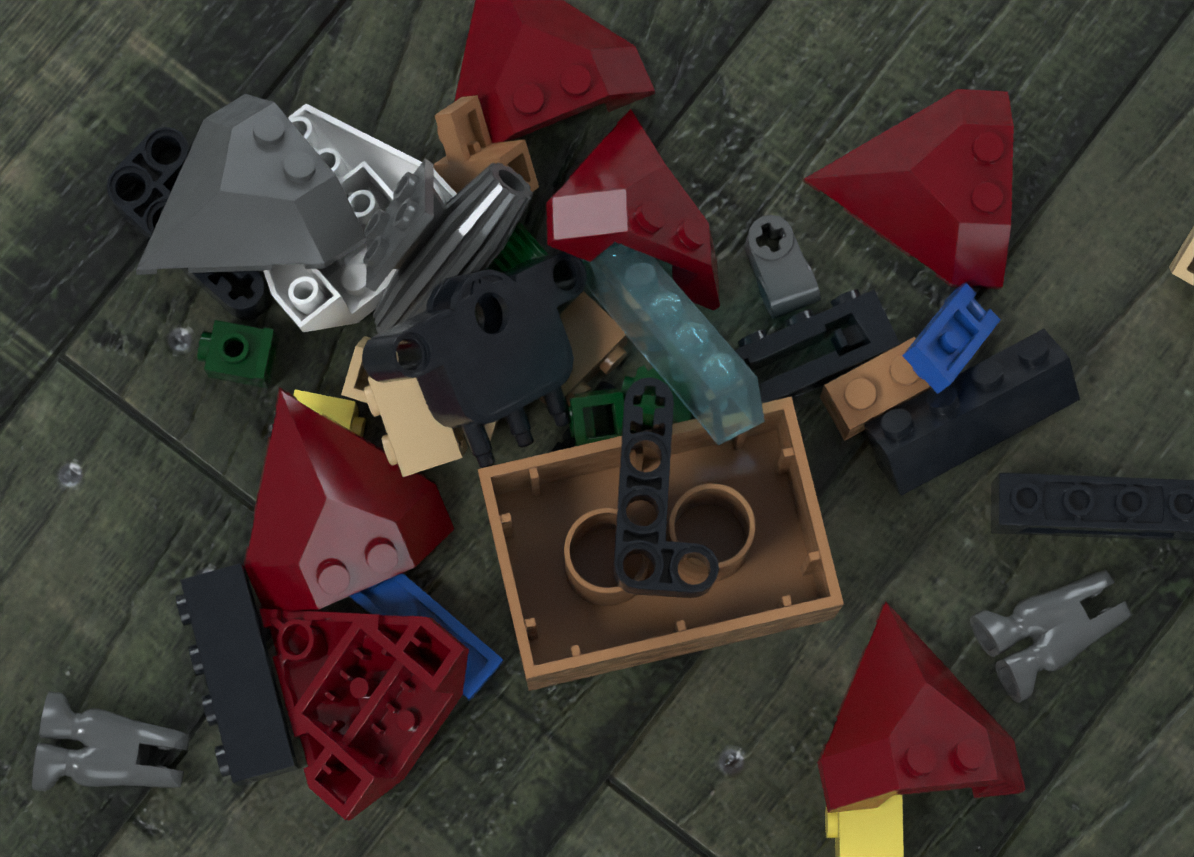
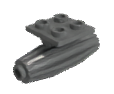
(438, 240)

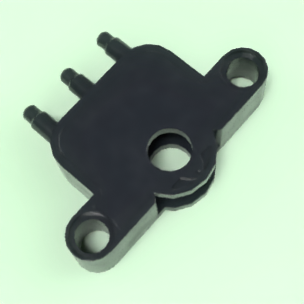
(493, 366)

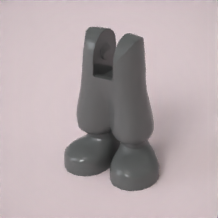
(1057, 629)
(112, 750)

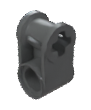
(782, 275)

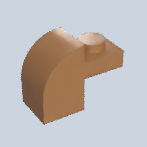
(470, 147)

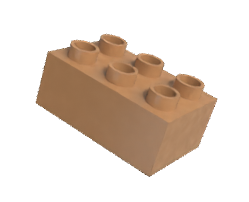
(738, 498)

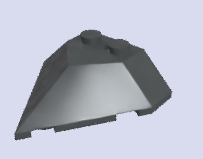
(252, 199)

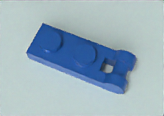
(951, 338)

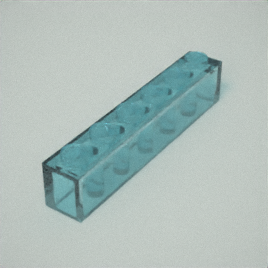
(677, 341)

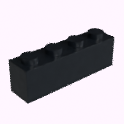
(973, 412)
(238, 675)

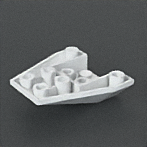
(368, 176)

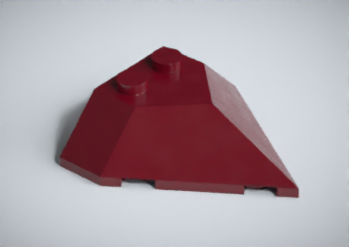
(544, 65)
(937, 186)
(634, 200)
(334, 514)
(363, 696)
(911, 729)

